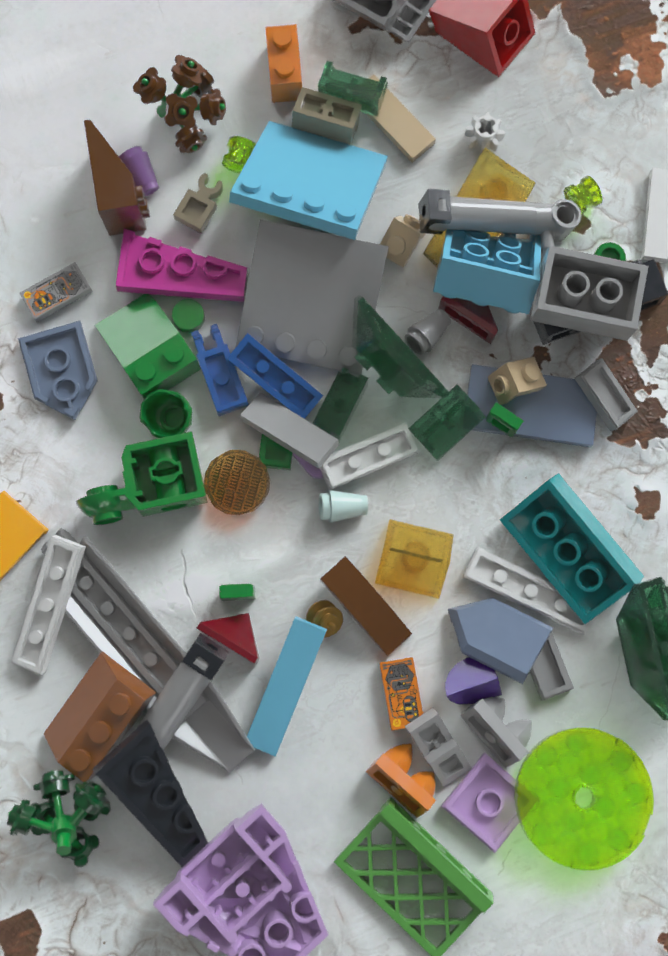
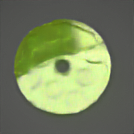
(619, 805)

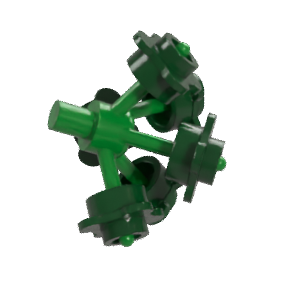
(49, 818)

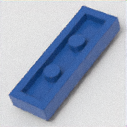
(274, 376)

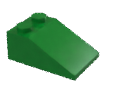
(148, 346)

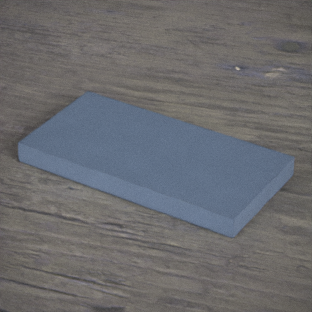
(553, 414)

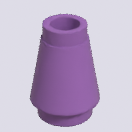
(140, 166)

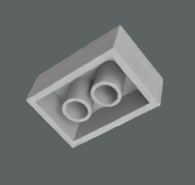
(589, 293)

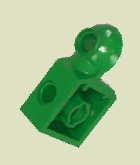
(157, 479)

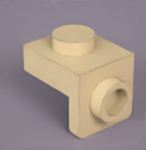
(402, 238)
(516, 379)

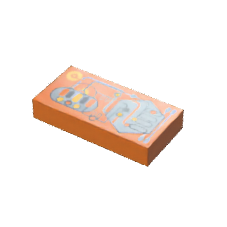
(401, 692)

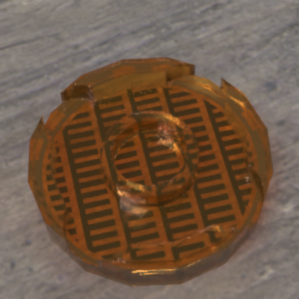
(237, 482)

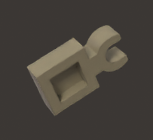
(197, 207)

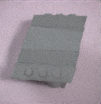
(395, 16)

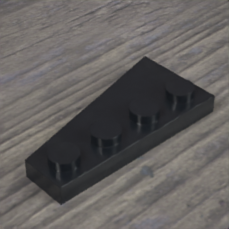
(148, 788)

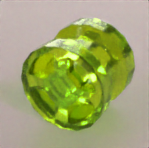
(238, 153)
(584, 194)

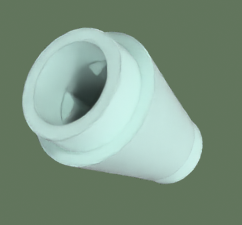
(341, 505)

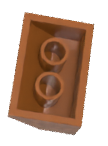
(97, 716)

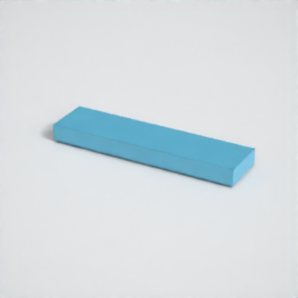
(285, 685)

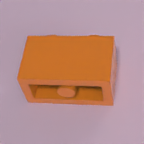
(284, 63)

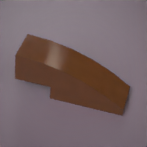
(365, 606)

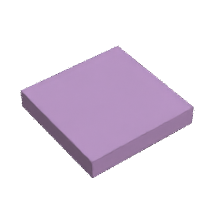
(485, 802)

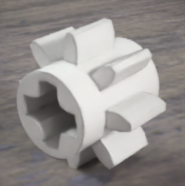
(484, 133)

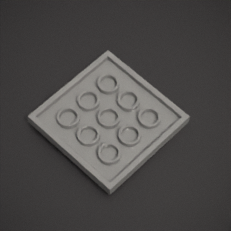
(306, 291)

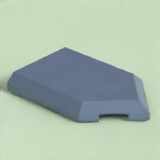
(60, 367)
(499, 636)

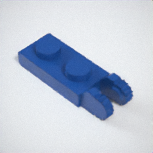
(220, 374)

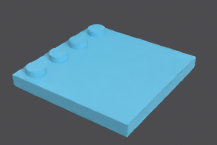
(309, 180)

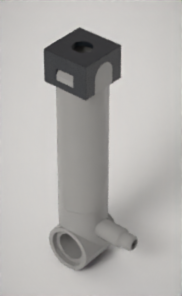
(442, 212)
(185, 688)

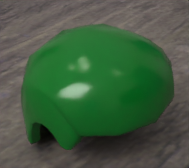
(166, 413)

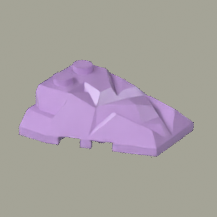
(245, 893)

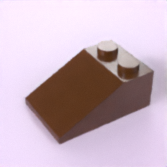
(117, 196)

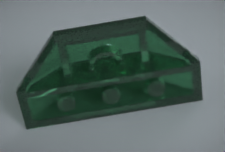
(390, 357)
(644, 641)

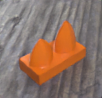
(391, 773)

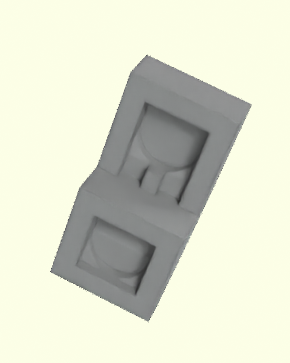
(438, 747)

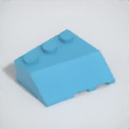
(490, 269)

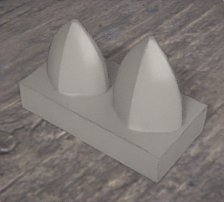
(503, 740)

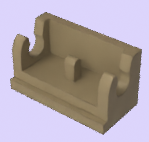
(326, 115)

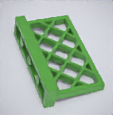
(438, 860)

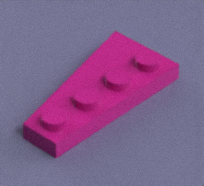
(160, 269)

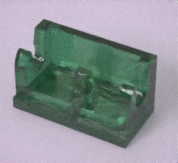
(353, 88)
(341, 403)
(447, 422)

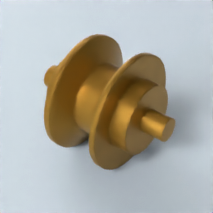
(325, 615)

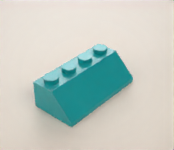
(572, 548)

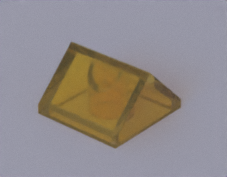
(414, 559)

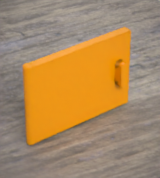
(17, 532)

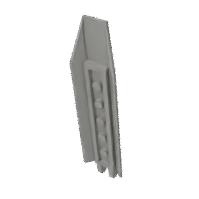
(132, 636)

